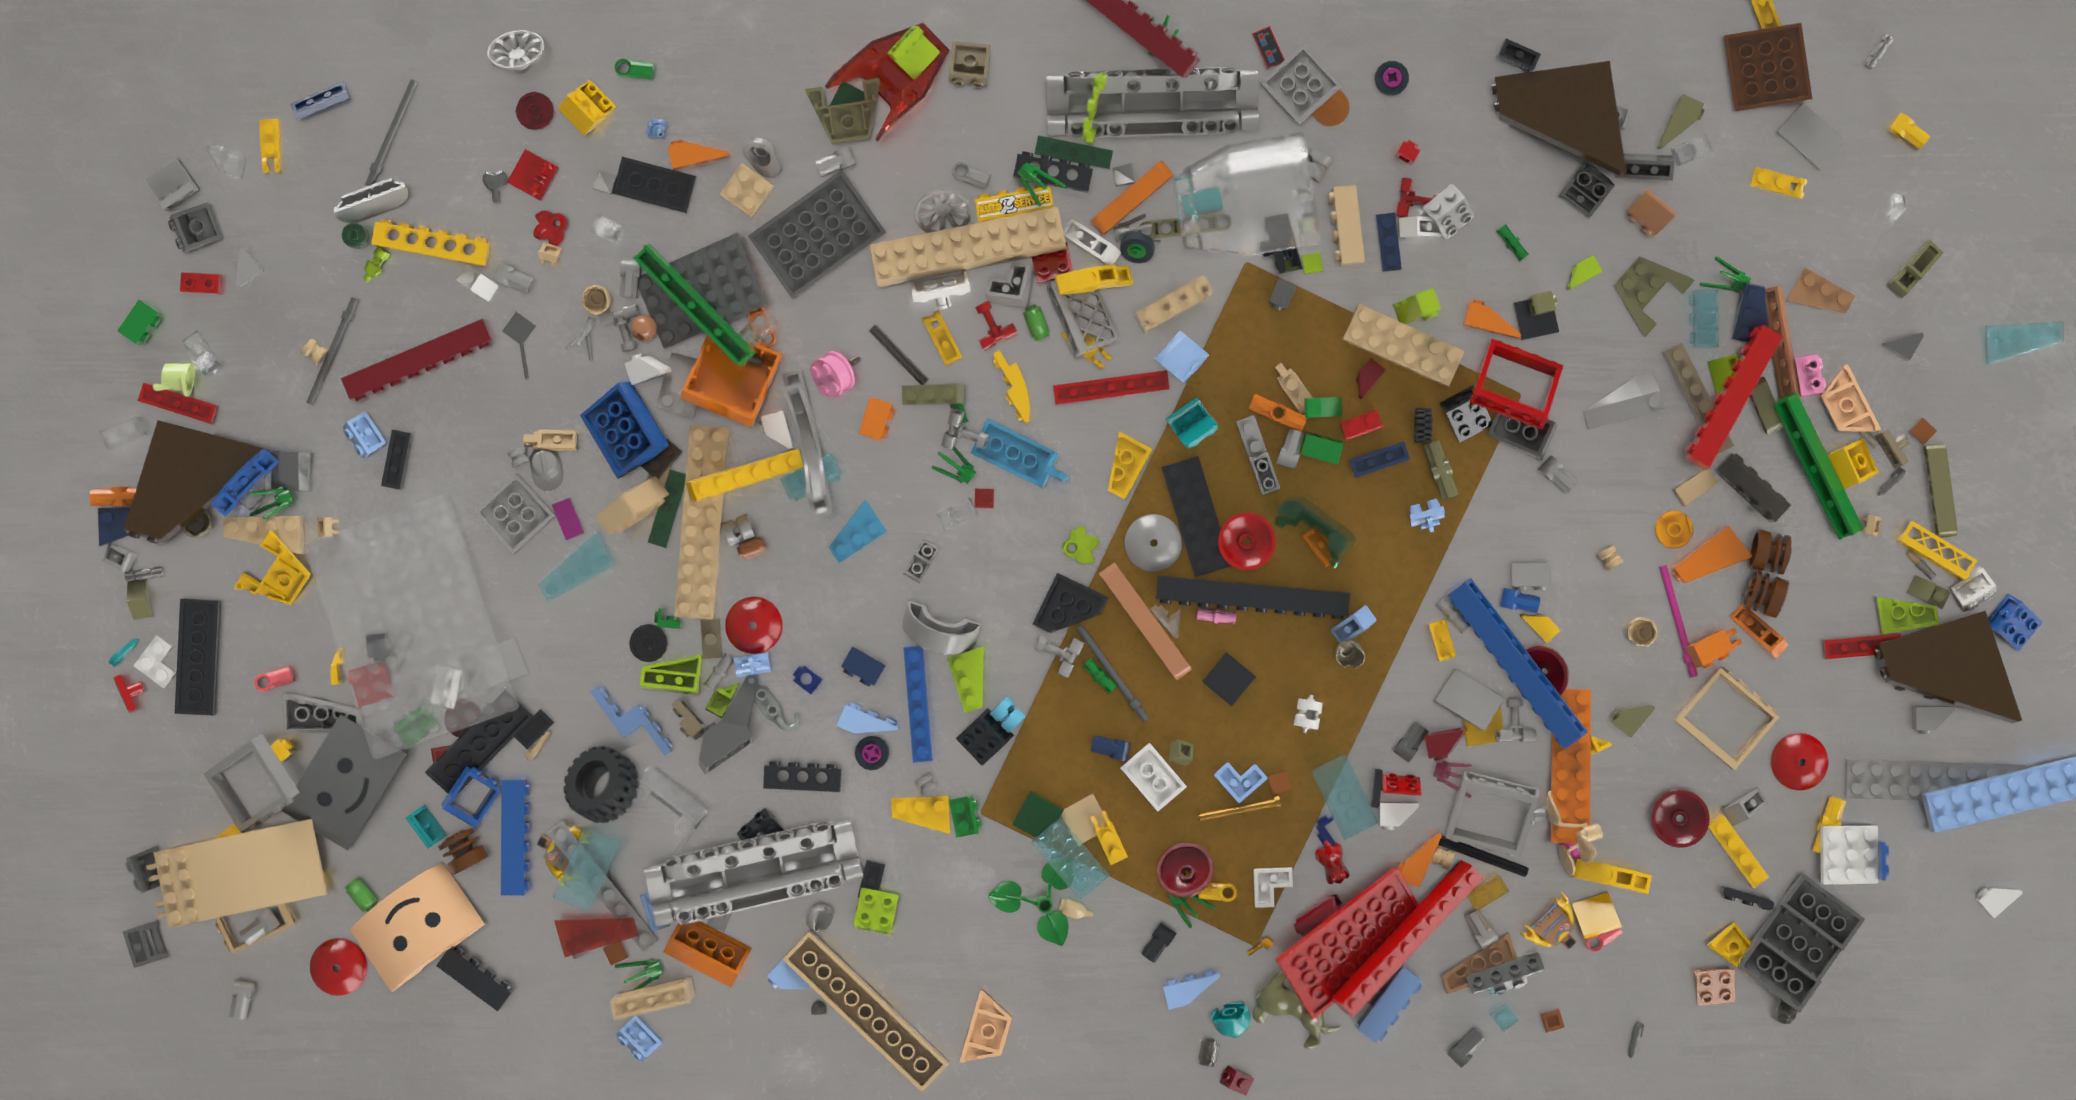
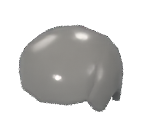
(819, 917)

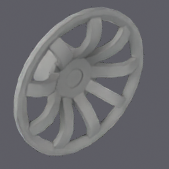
(516, 56)
(942, 208)

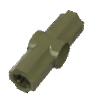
(1441, 469)

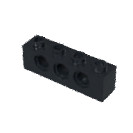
(1081, 183)
(772, 781)

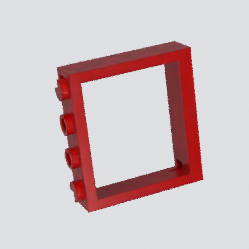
(1508, 406)

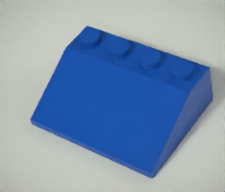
(624, 429)

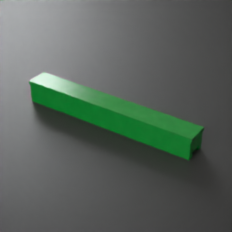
(694, 305)
(1817, 466)

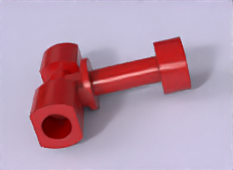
(1408, 198)
(996, 332)

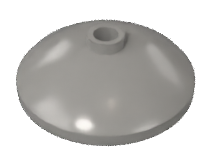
(1138, 543)

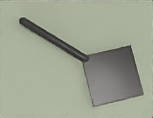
(519, 330)

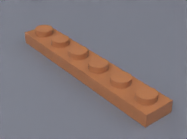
(1783, 355)

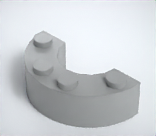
(937, 635)

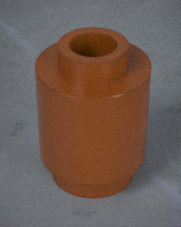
(751, 548)

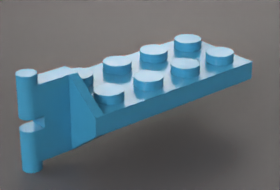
(1019, 455)

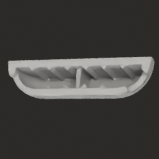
(371, 201)

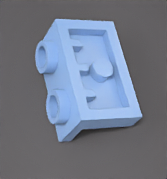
(363, 434)
(638, 1039)

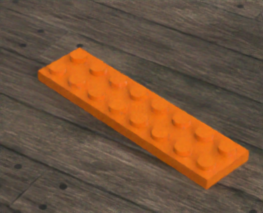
(1572, 772)

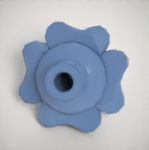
(656, 128)

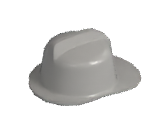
(761, 156)
(546, 469)

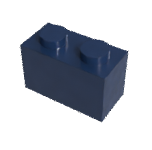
(863, 666)

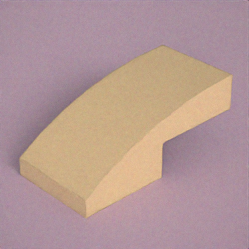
(1695, 486)

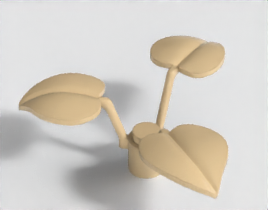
(1583, 837)

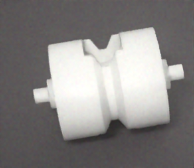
(1308, 713)

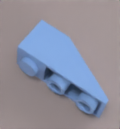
(858, 721)
(1185, 991)

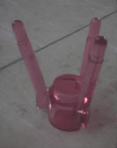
(1443, 771)

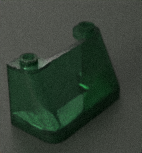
(1339, 537)

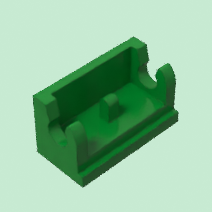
(1322, 447)

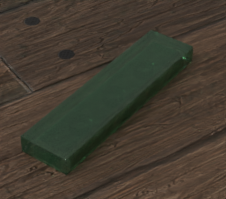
(1073, 152)
(667, 511)

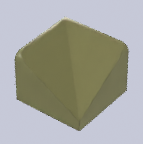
(1181, 752)

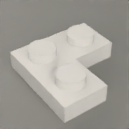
(151, 662)
(1266, 880)

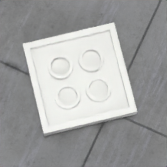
(1849, 854)

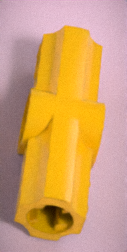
(1831, 817)

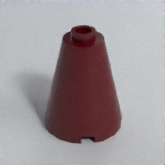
(1317, 915)

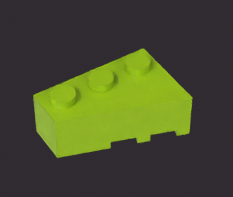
(1418, 306)
(968, 674)
(673, 676)

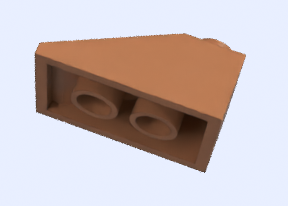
(1650, 212)

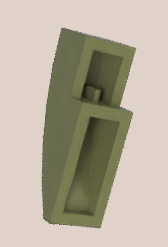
(1915, 269)

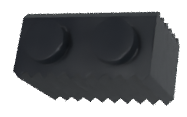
(1518, 55)

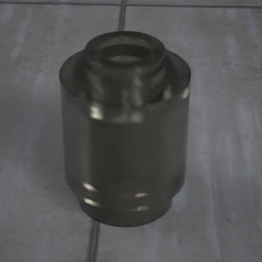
(1208, 1052)

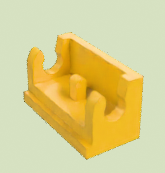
(1441, 640)

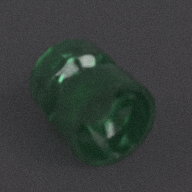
(356, 236)

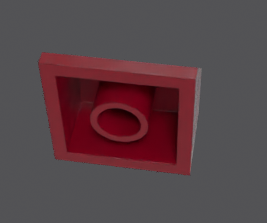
(1443, 742)

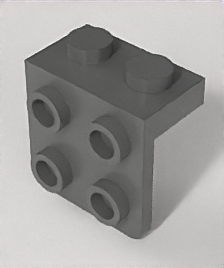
(137, 865)

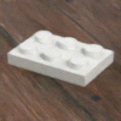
(1153, 777)

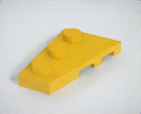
(1127, 464)
(923, 811)
(1730, 944)

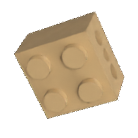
(746, 190)

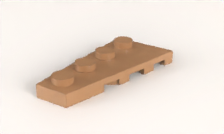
(1491, 956)

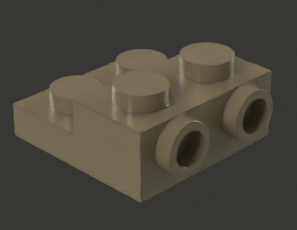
(969, 64)
(691, 725)

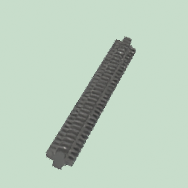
(902, 359)

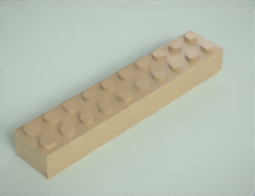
(968, 247)
(701, 526)
(866, 1011)

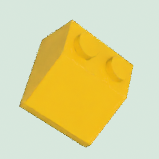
(1853, 463)

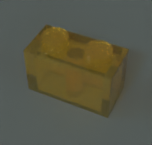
(1487, 892)

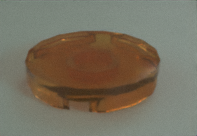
(1333, 110)

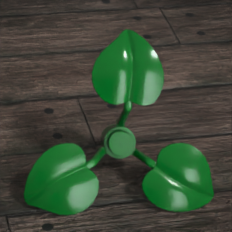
(1050, 927)

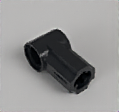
(1160, 940)

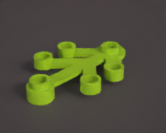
(1099, 84)

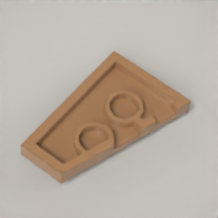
(1820, 293)

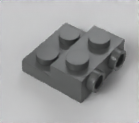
(194, 227)

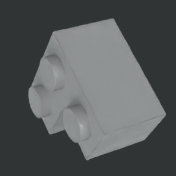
(1015, 289)

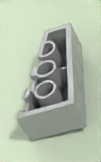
(313, 715)

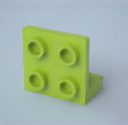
(913, 52)
(875, 911)

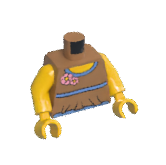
(555, 859)
(1553, 925)

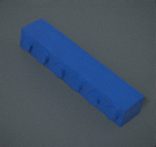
(918, 704)
(514, 837)

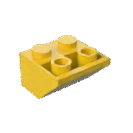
(586, 107)

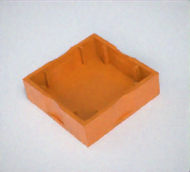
(728, 388)

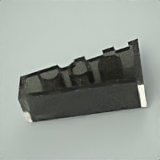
(1752, 488)

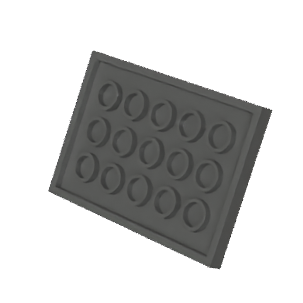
(817, 234)
(719, 275)

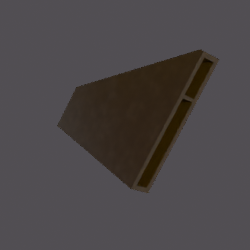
(1568, 109)
(181, 479)
(1952, 664)

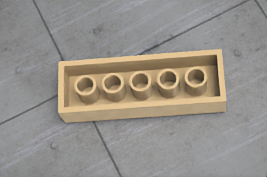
(1403, 345)

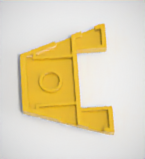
(283, 578)

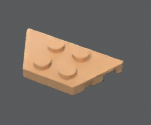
(1848, 404)
(987, 1030)

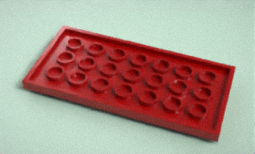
(1345, 941)

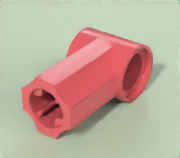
(275, 678)
(1603, 939)

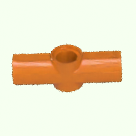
(1265, 407)
(115, 496)

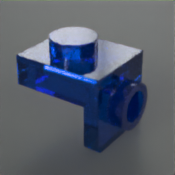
(1323, 833)

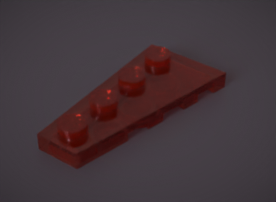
(588, 934)

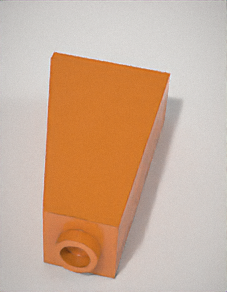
(1713, 555)

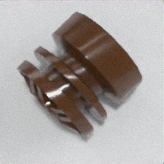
(1774, 552)
(1768, 594)
(463, 850)

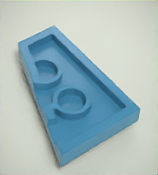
(857, 533)

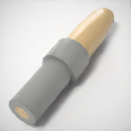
(1870, 438)
(1921, 564)

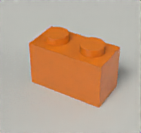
(876, 418)

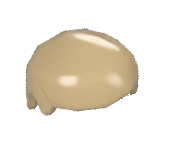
(596, 299)
(1642, 632)

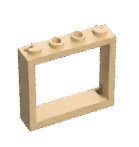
(1173, 303)
(1753, 698)
(230, 941)
(652, 998)

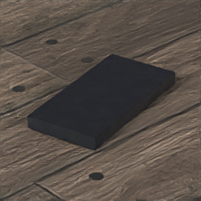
(654, 184)

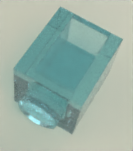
(1504, 1017)

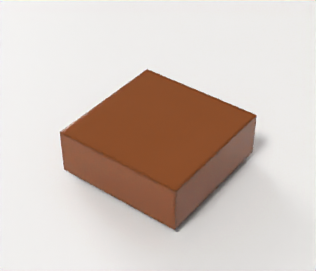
(1922, 431)
(1279, 782)
(615, 953)
(1552, 1020)

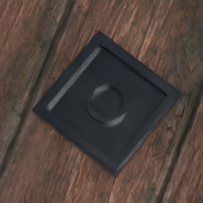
(1534, 326)
(1229, 679)

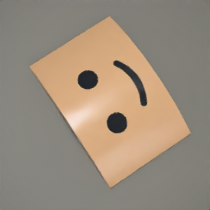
(416, 925)

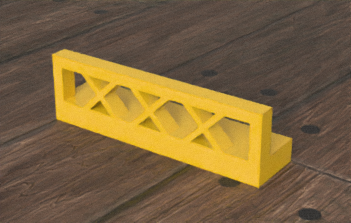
(1931, 556)

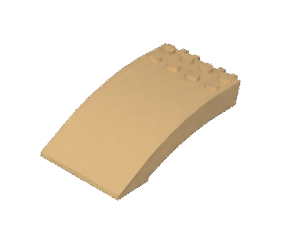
(239, 873)

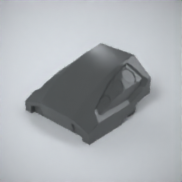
(1587, 189)
(292, 471)

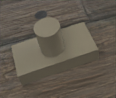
(1892, 447)
(711, 638)

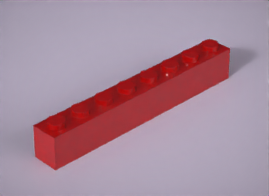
(1733, 397)

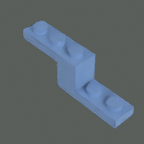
(632, 720)

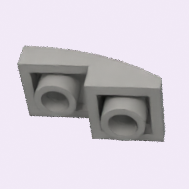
(921, 561)

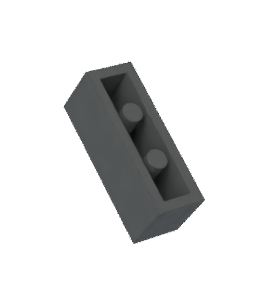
(1648, 167)

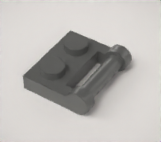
(138, 944)

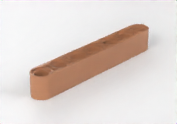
(1145, 621)

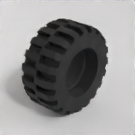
(618, 792)

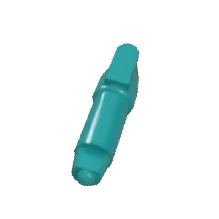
(119, 655)

